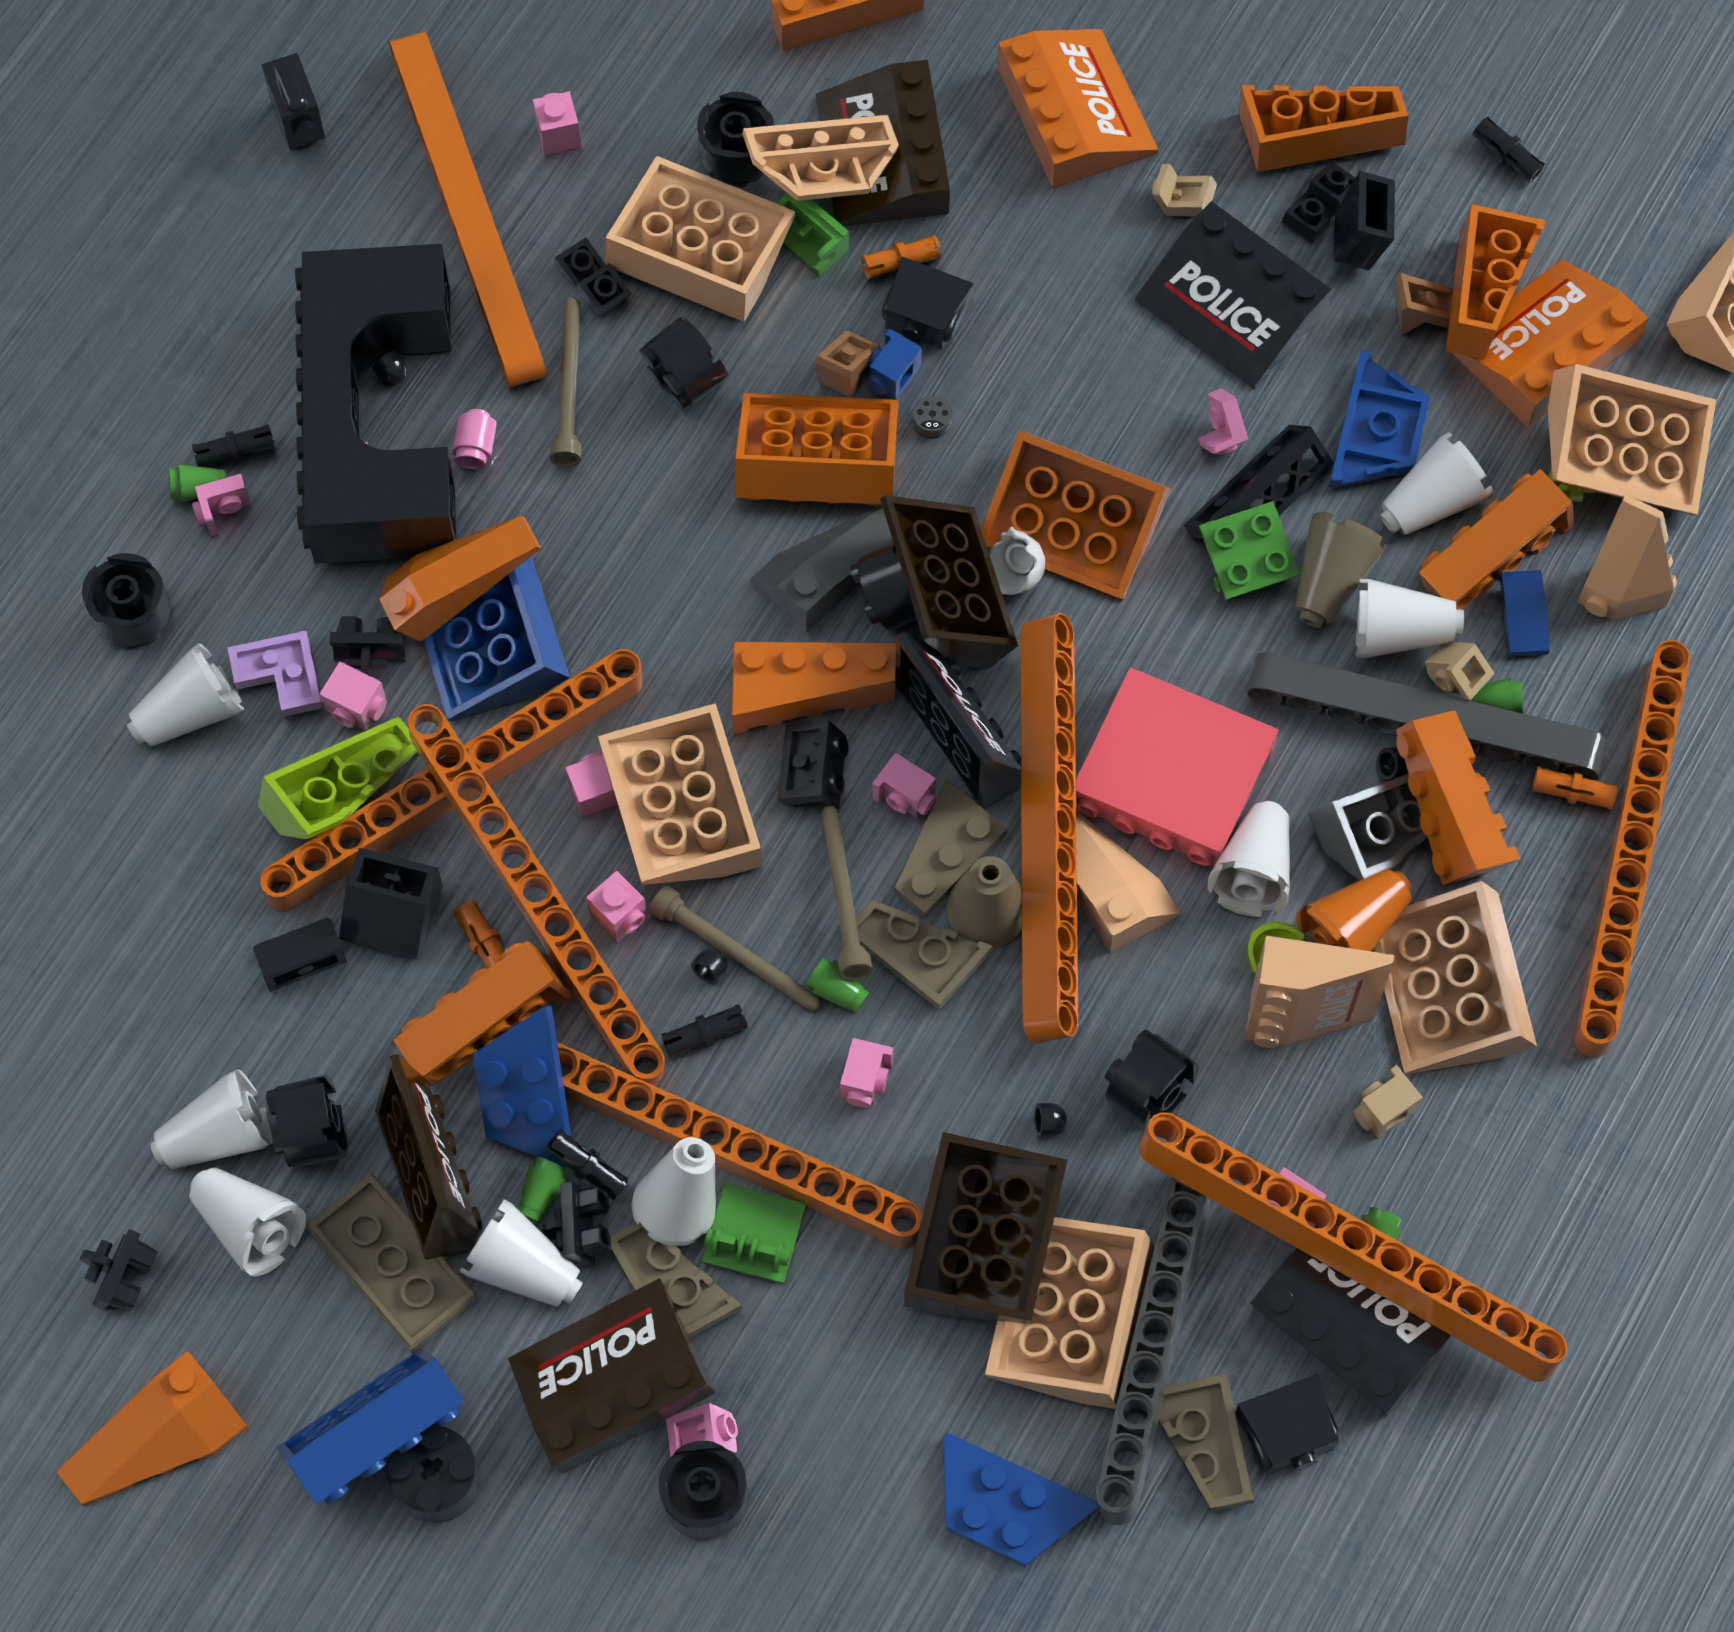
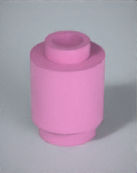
(474, 439)

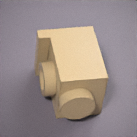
(1449, 671)
(1387, 1103)

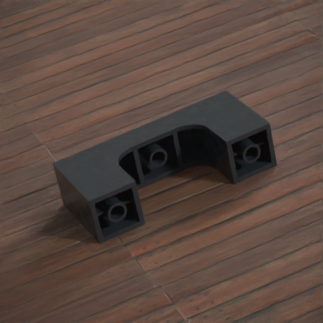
(352, 313)

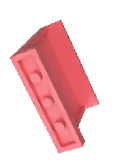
(1173, 767)

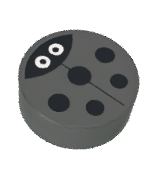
(932, 416)

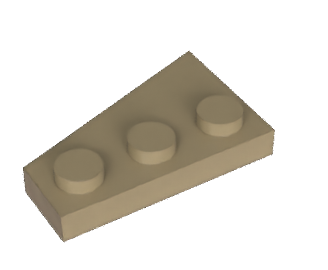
(948, 845)

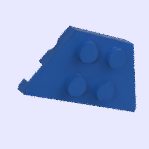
(1379, 427)
(523, 1086)
(1006, 1504)

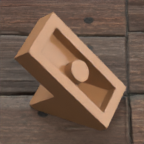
(1421, 302)
(843, 362)

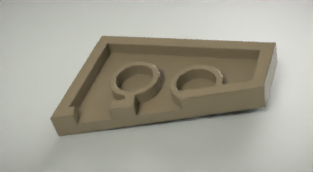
(921, 955)
(692, 1291)
(1207, 1437)

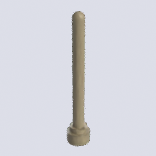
(565, 448)
(670, 907)
(854, 961)

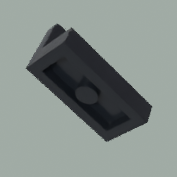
(299, 954)

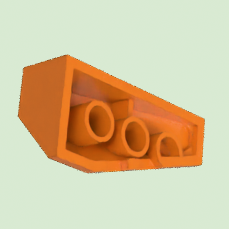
(453, 575)
(163, 1426)

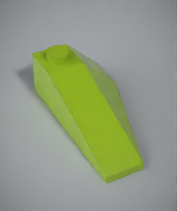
(335, 781)

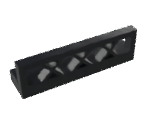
(1261, 476)

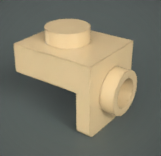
(1182, 194)

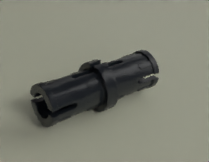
(1508, 149)
(233, 446)
(704, 1031)
(586, 1164)

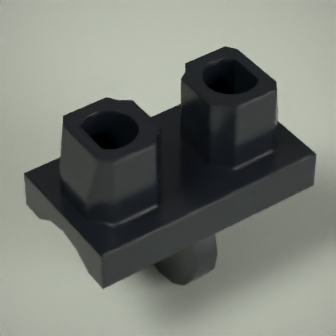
(367, 649)
(574, 1226)
(113, 1289)

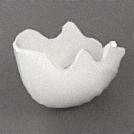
(1017, 562)

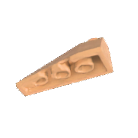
(1705, 312)

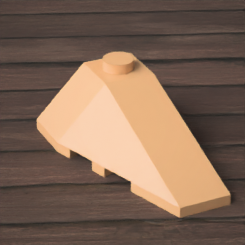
(1631, 565)
(1117, 890)

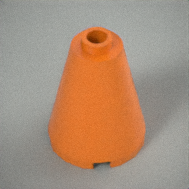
(1357, 913)

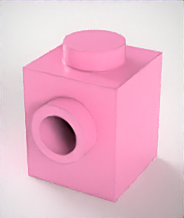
(557, 123)
(353, 697)
(591, 784)
(617, 906)

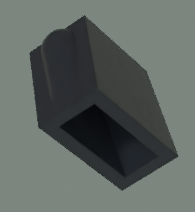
(293, 101)
(1365, 221)
(926, 303)
(1289, 1425)

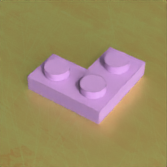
(282, 660)

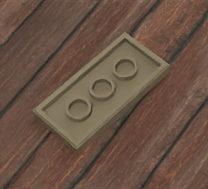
(382, 1257)

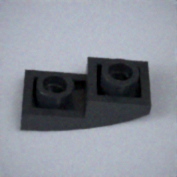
(1318, 205)
(591, 277)

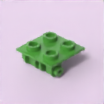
(1249, 550)
(754, 1233)

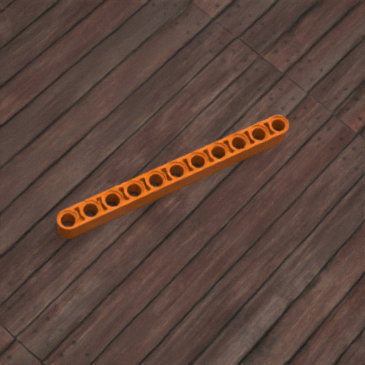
(468, 210)
(412, 818)
(1048, 830)
(1629, 862)
(532, 875)
(735, 1140)
(1372, 1247)

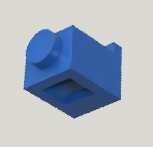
(893, 365)

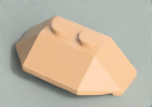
(823, 156)

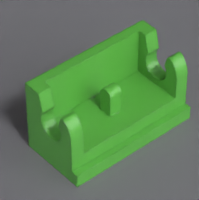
(814, 235)

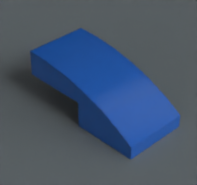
(1525, 613)

